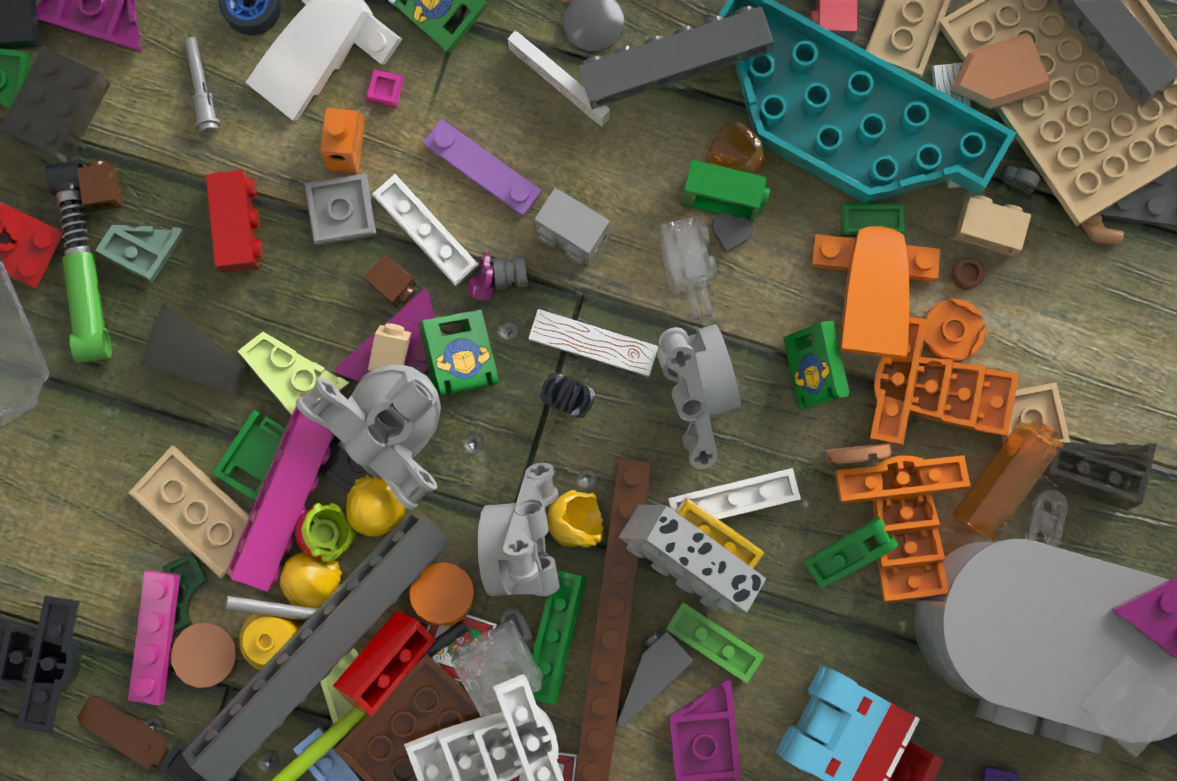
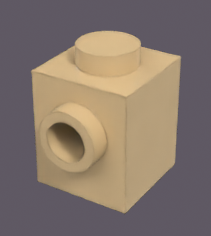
(389, 346)

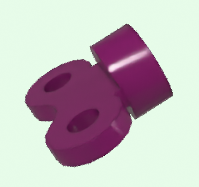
(482, 287)

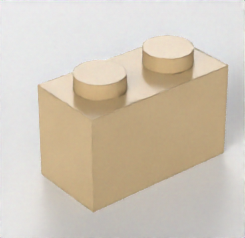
(992, 225)

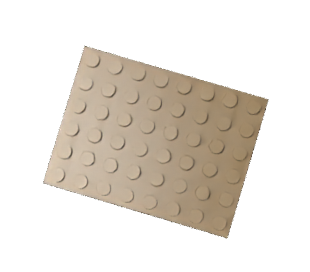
(1086, 129)

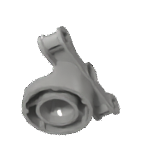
(703, 388)
(368, 439)
(513, 539)

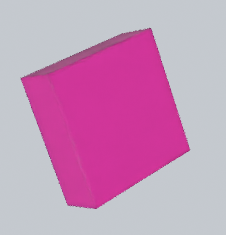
(385, 88)

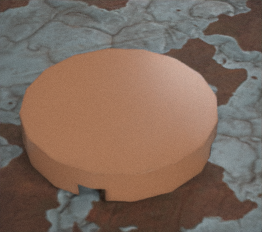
(858, 453)
(204, 655)

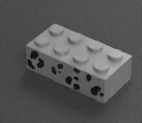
(691, 558)

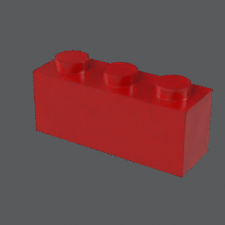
(234, 221)
(384, 663)

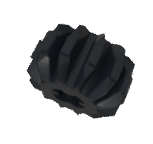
(567, 395)

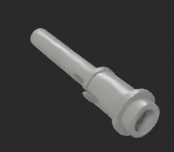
(206, 119)

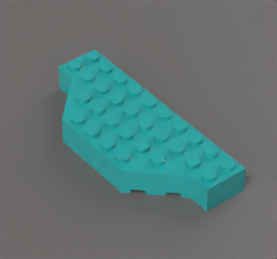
(858, 115)

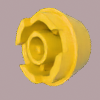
(264, 636)

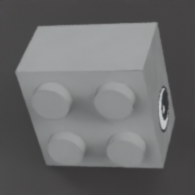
(571, 227)

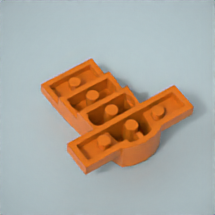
(876, 286)
(940, 392)
(903, 500)

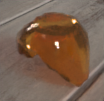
(737, 149)

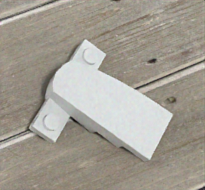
(315, 46)
(492, 746)

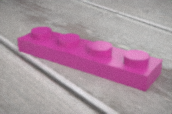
(154, 637)

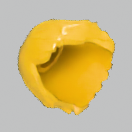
(373, 507)
(575, 519)
(309, 580)

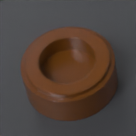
(968, 273)

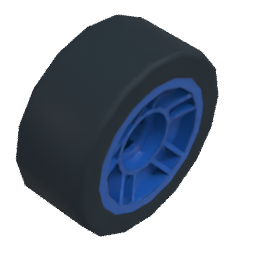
(250, 20)

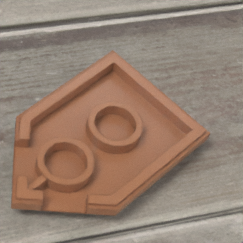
(1002, 73)

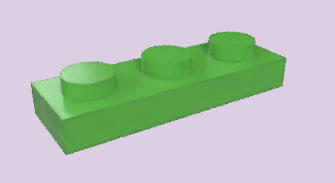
(714, 642)

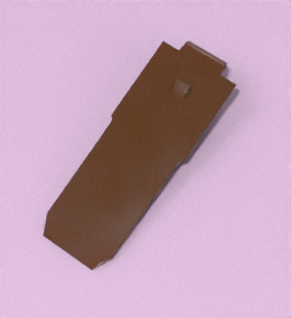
(123, 732)

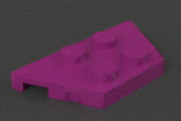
(101, 20)
(418, 309)
(1154, 615)
(706, 737)

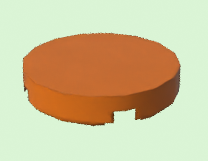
(954, 330)
(442, 594)

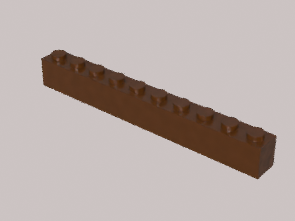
(611, 627)

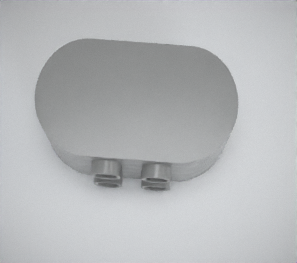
(1037, 635)

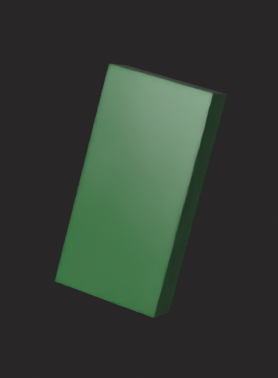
(862, 215)

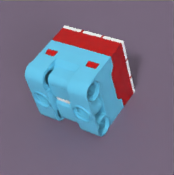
(846, 732)

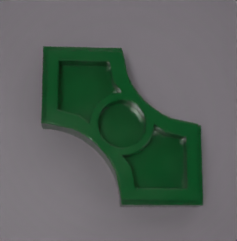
(191, 579)

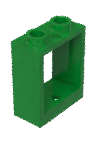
(725, 191)

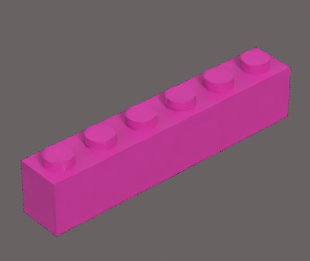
(280, 502)

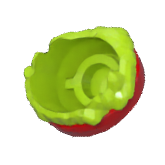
(324, 532)

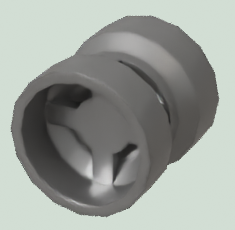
(508, 272)

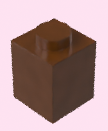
(99, 186)
(391, 281)

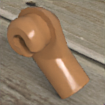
(1100, 234)

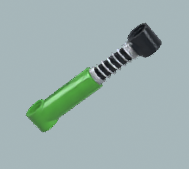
(89, 336)

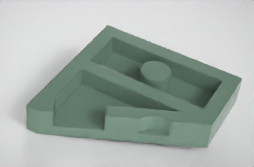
(139, 249)

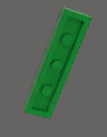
(556, 634)

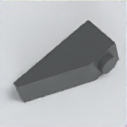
(655, 670)

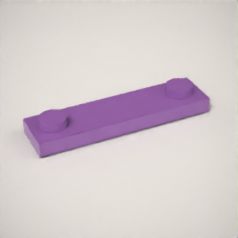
(482, 168)

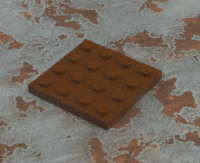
(417, 707)

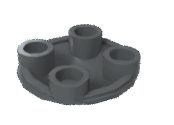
(593, 24)

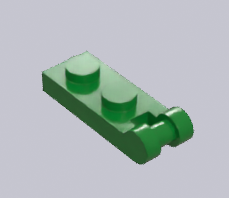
(850, 553)

